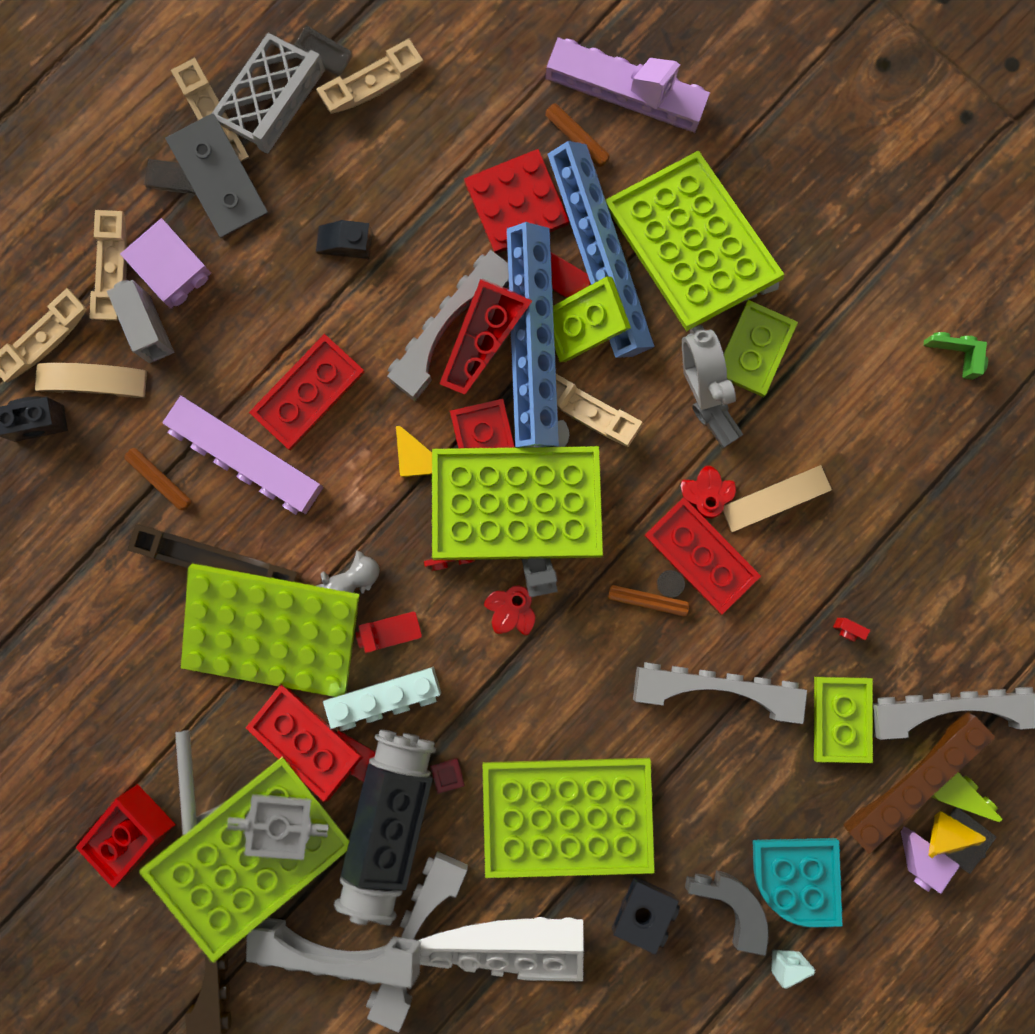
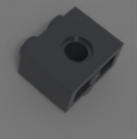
(31, 418)
(651, 931)

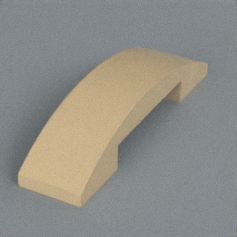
(372, 80)
(203, 99)
(110, 265)
(42, 337)
(90, 379)
(596, 414)
(776, 498)

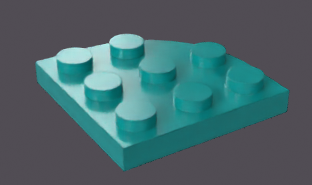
(800, 879)

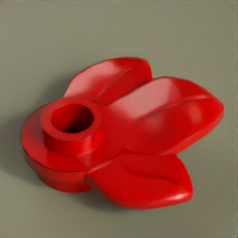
(708, 487)
(508, 613)

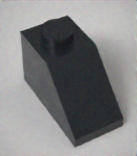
(345, 239)

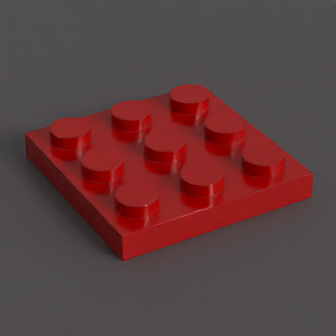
(514, 195)

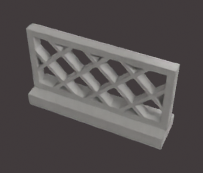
(288, 98)

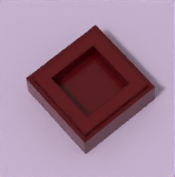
(447, 775)

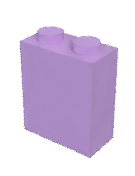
(166, 264)

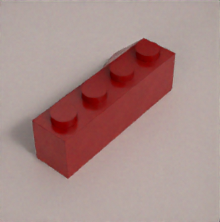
(485, 327)

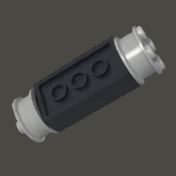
(386, 828)

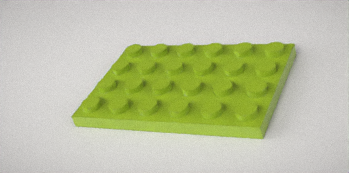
(693, 240)
(516, 503)
(268, 630)
(568, 817)
(219, 889)

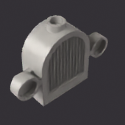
(706, 368)

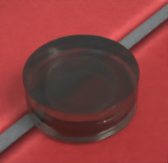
(670, 583)

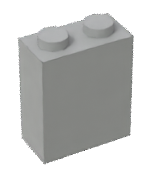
(140, 321)

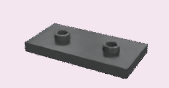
(216, 175)

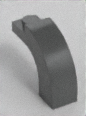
(539, 576)
(750, 921)

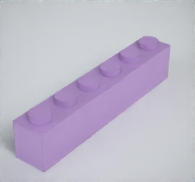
(611, 80)
(243, 455)

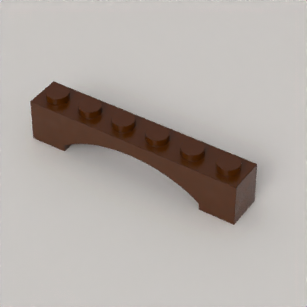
(954, 750)

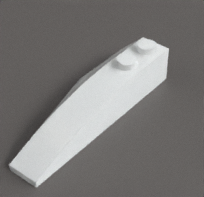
(528, 947)

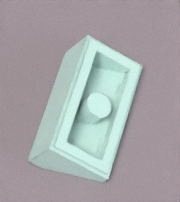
(790, 967)

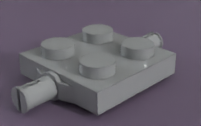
(277, 827)

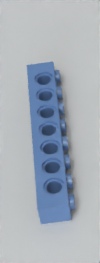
(598, 239)
(533, 337)

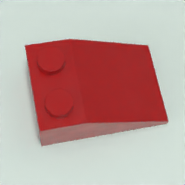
(125, 835)

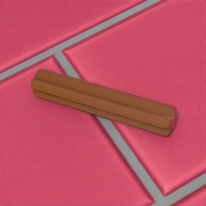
(577, 134)
(157, 479)
(648, 600)

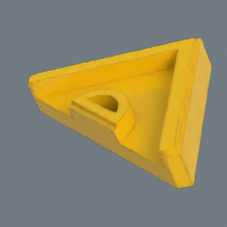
(413, 456)
(951, 836)

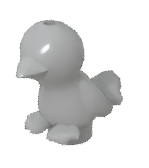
(361, 574)

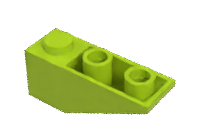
(962, 794)

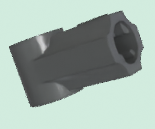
(719, 423)

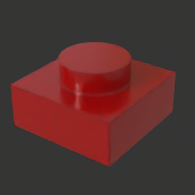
(851, 630)

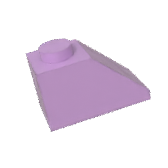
(654, 80)
(929, 871)

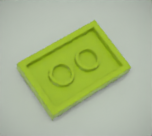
(588, 319)
(757, 347)
(843, 719)

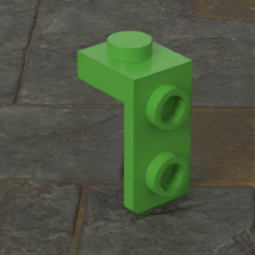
(975, 351)

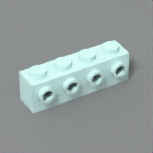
(382, 697)

